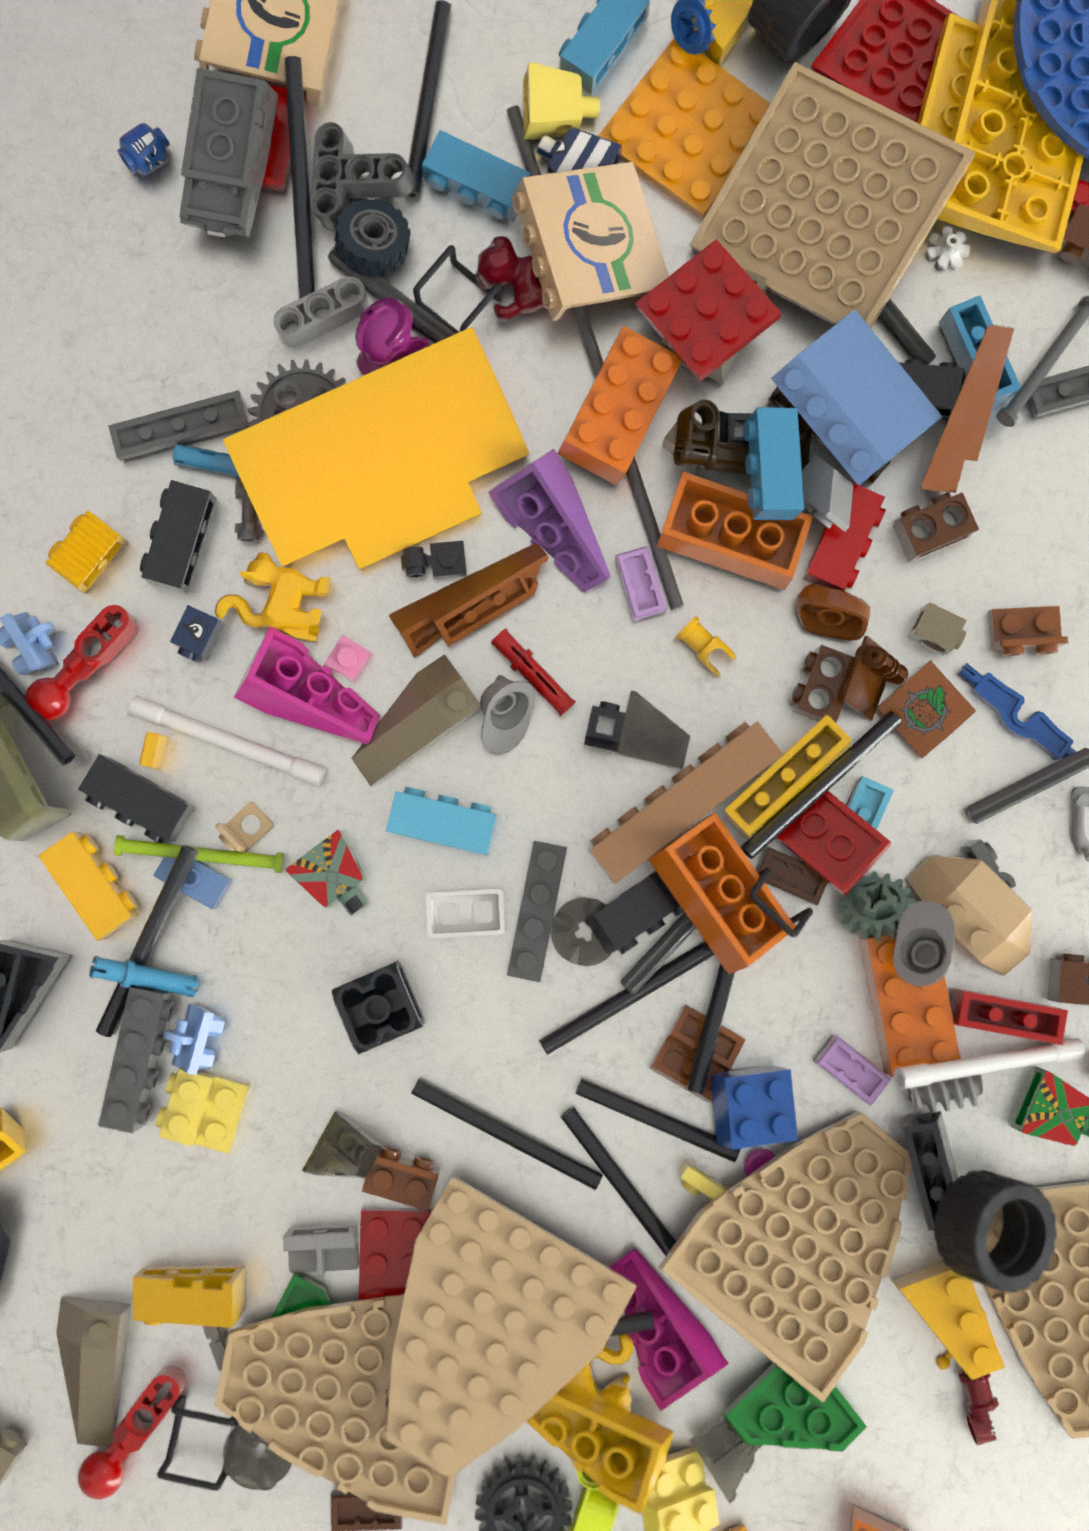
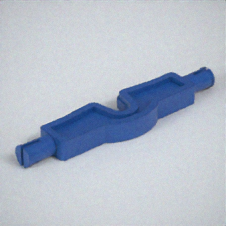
(1007, 705)

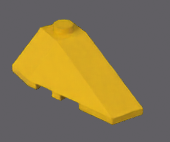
(606, 1443)

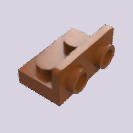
(1026, 628)
(402, 1178)

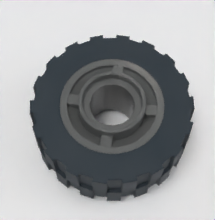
(372, 237)

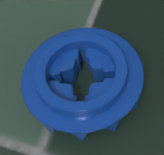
(683, 28)

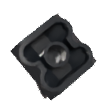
(378, 1007)

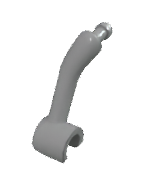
(1080, 800)

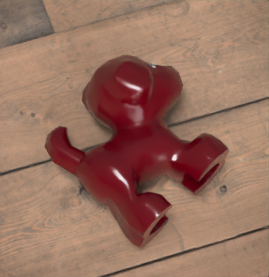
(502, 265)

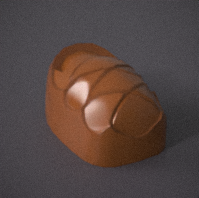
(832, 612)

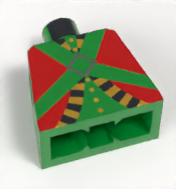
(1052, 1110)

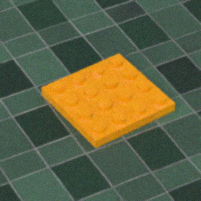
(686, 126)

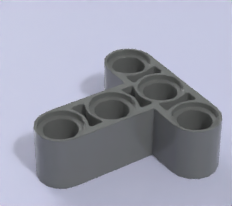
(349, 169)

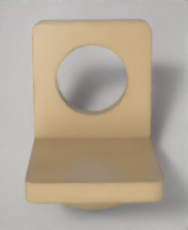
(235, 838)

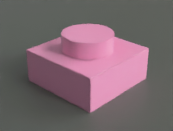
(348, 658)

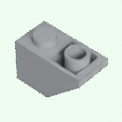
(827, 492)

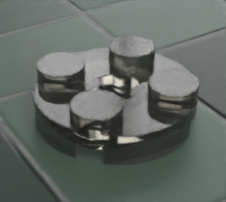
(566, 924)
(245, 1469)

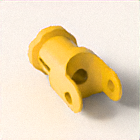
(703, 643)

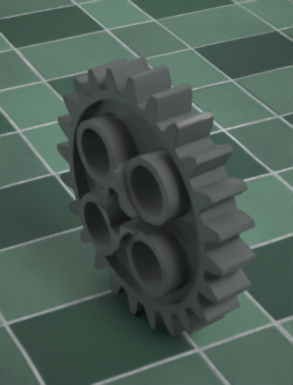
(302, 381)

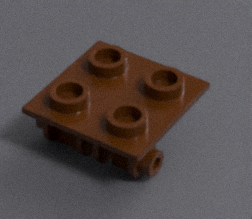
(869, 676)

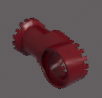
(979, 1404)

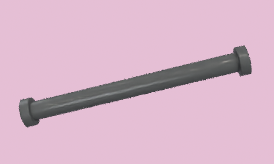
(1008, 415)

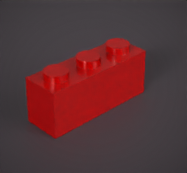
(839, 551)
(1008, 1016)

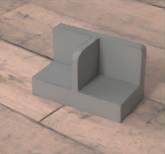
(322, 1249)

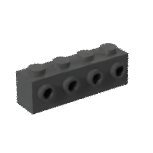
(135, 1059)

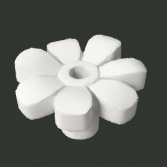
(948, 248)

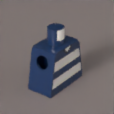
(578, 151)

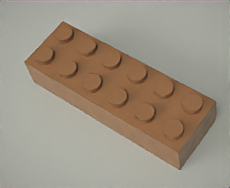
(685, 802)

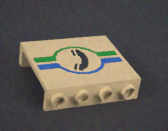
(259, 34)
(589, 236)

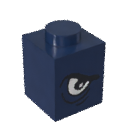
(196, 634)

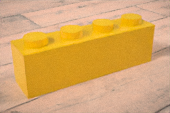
(787, 777)

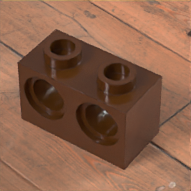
(938, 532)
(829, 687)

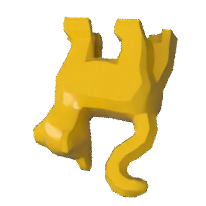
(284, 601)
(617, 1392)

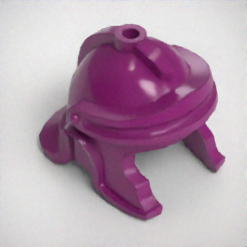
(385, 335)

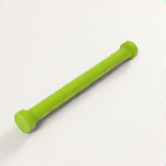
(204, 854)

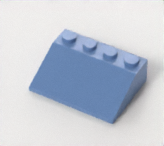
(856, 397)

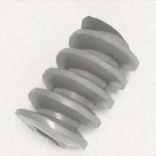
(944, 1091)

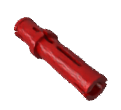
(532, 671)

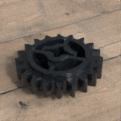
(536, 1506)

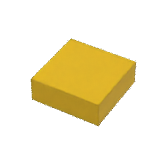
(153, 750)

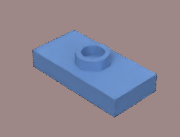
(201, 883)

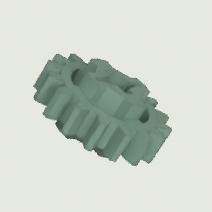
(875, 906)

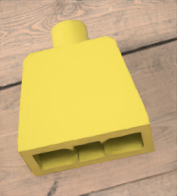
(554, 102)

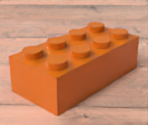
(620, 406)
(719, 529)
(713, 887)
(910, 1020)

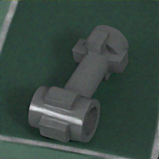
(247, 529)

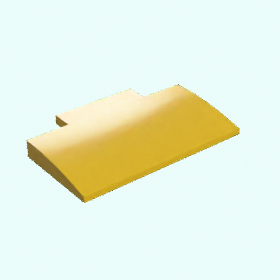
(1020, 169)
(380, 455)

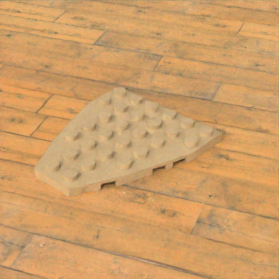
(801, 1248)
(1052, 1315)
(490, 1327)
(321, 1400)

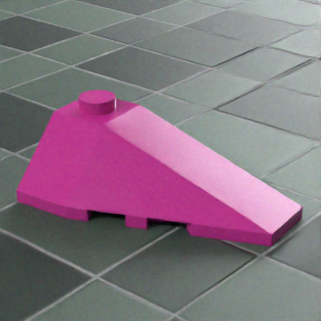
(295, 687)
(679, 1349)

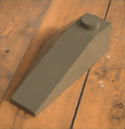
(422, 714)
(93, 1356)

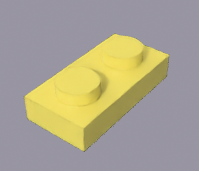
(697, 1182)

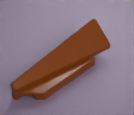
(971, 412)
(470, 601)

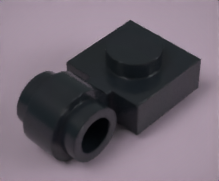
(446, 560)

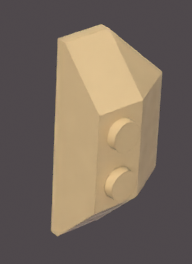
(985, 910)

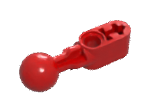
(51, 695)
(103, 1470)

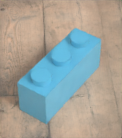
(442, 821)

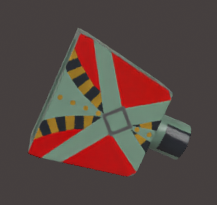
(331, 873)

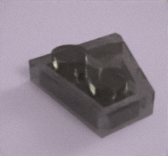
(651, 735)
(342, 1150)
(724, 1456)

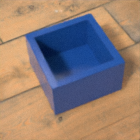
(754, 1107)

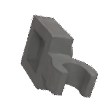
(978, 850)

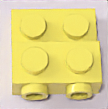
(202, 1110)
(681, 1496)

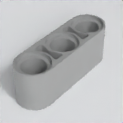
(304, 308)

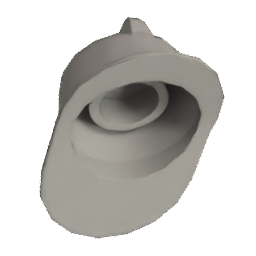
(506, 713)
(924, 943)

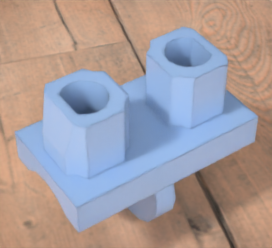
(30, 639)
(191, 1037)

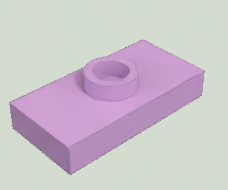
(640, 583)
(852, 1070)

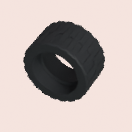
(794, 25)
(1026, 1234)

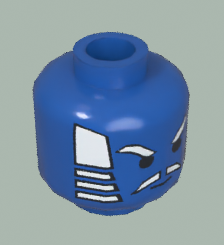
(143, 149)

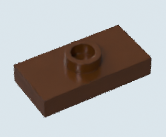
(792, 876)
(352, 1514)

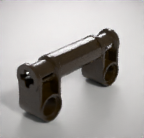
(699, 444)

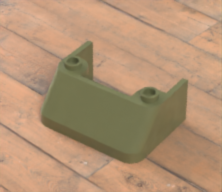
(21, 802)

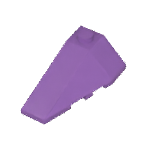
(550, 511)

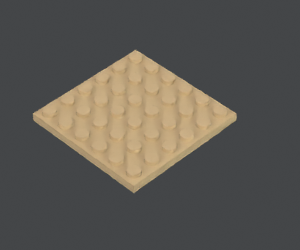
(833, 197)

